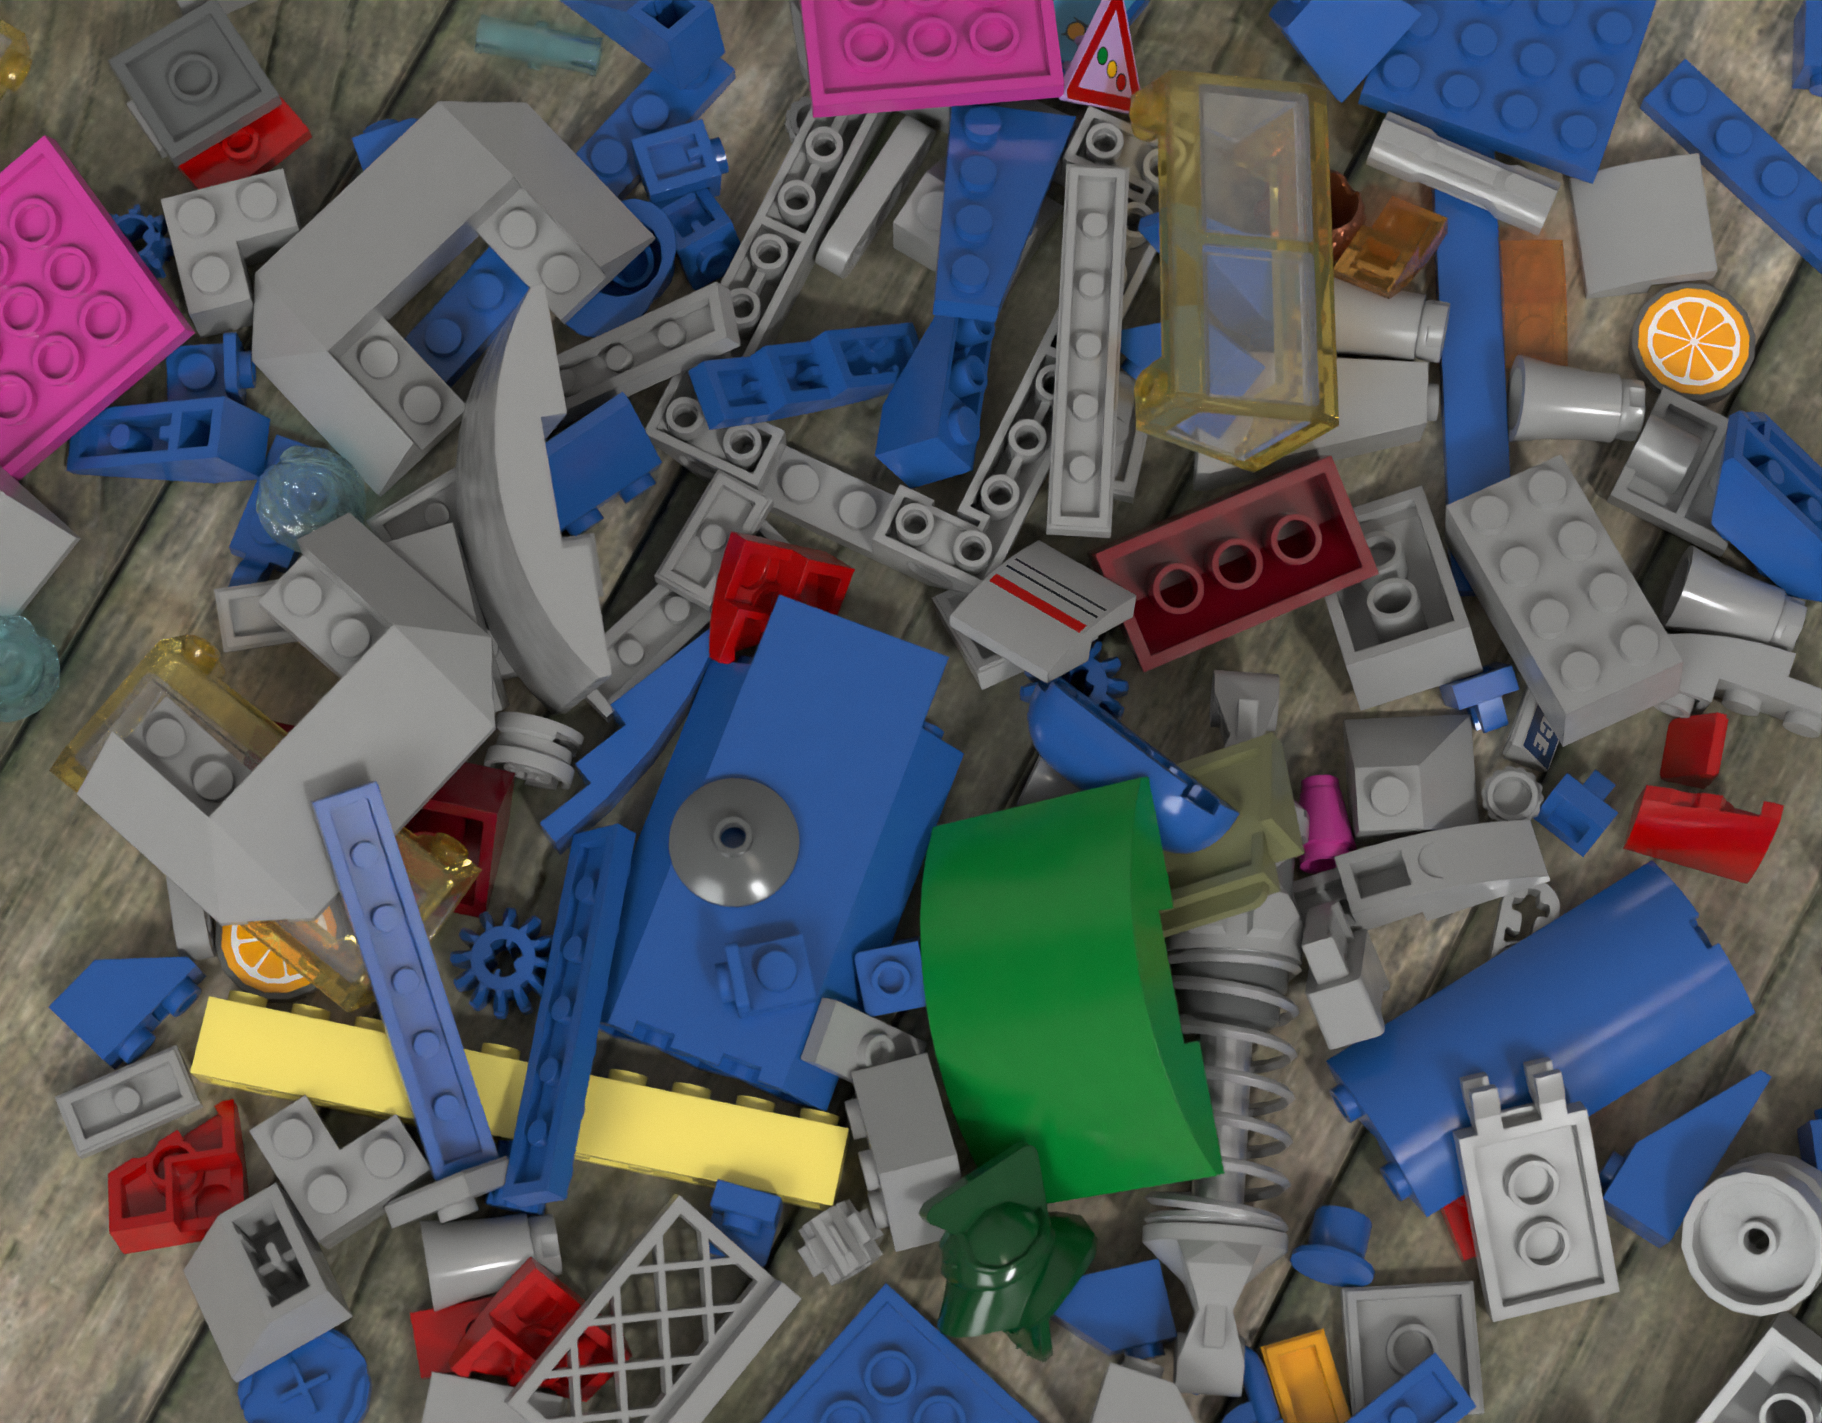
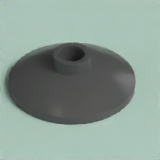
(734, 874)

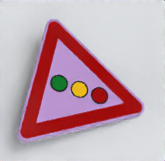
(1104, 65)

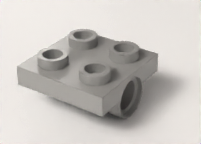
(1675, 471)

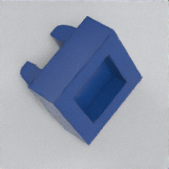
(1482, 695)
(1578, 811)

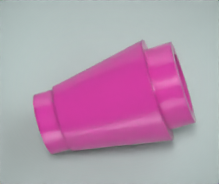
(1328, 826)

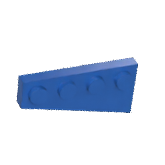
(992, 196)

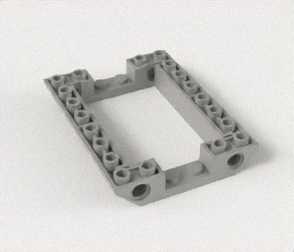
(764, 284)

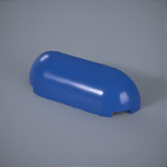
(1098, 751)

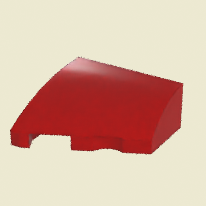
(1701, 831)

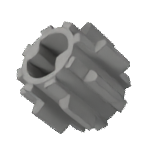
(840, 1242)

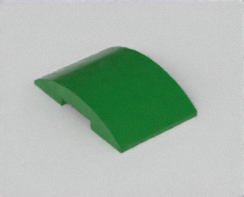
(1061, 994)

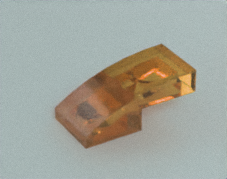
(1393, 249)
(1534, 300)

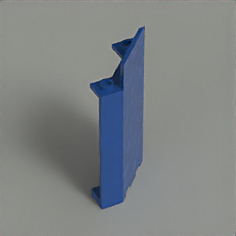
(843, 738)

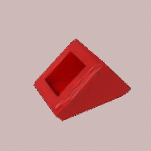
(1694, 749)

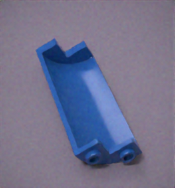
(1598, 991)

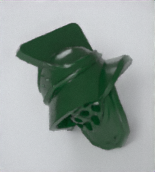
(1005, 1253)

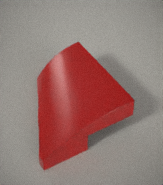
(752, 578)
(180, 1185)
(523, 1324)

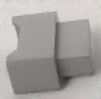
(1343, 977)

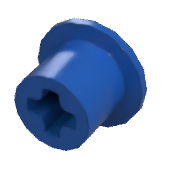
(1336, 1248)

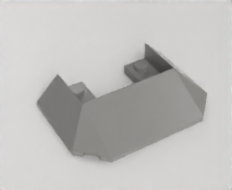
(394, 229)
(402, 714)

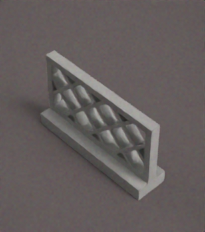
(707, 1371)

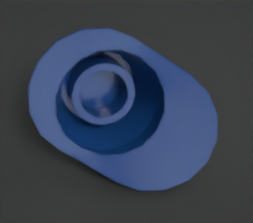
(638, 283)

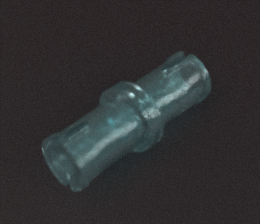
(538, 45)

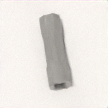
(1502, 189)

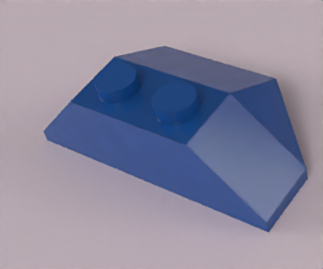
(1771, 503)

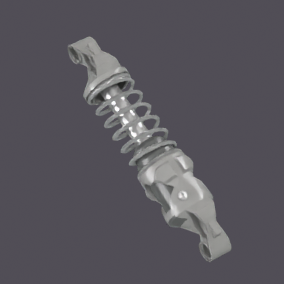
(1230, 994)

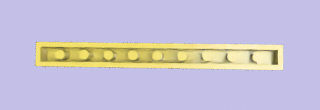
(623, 1124)

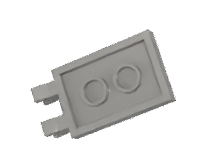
(1533, 1197)

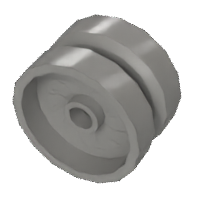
(1757, 1234)

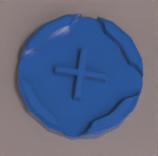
(312, 1384)

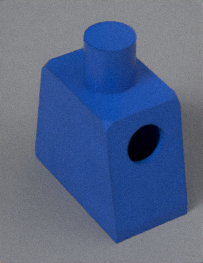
(1342, 37)

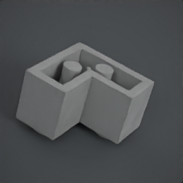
(222, 233)
(908, 1144)
(334, 1185)

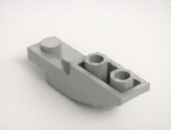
(1748, 680)
(1427, 874)

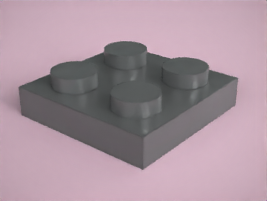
(195, 82)

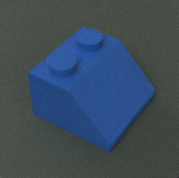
(598, 461)

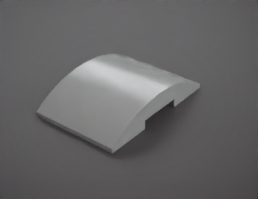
(528, 586)

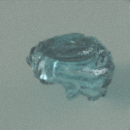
(307, 492)
(26, 669)

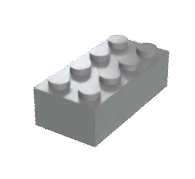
(1562, 600)

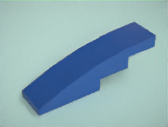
(803, 376)
(648, 721)

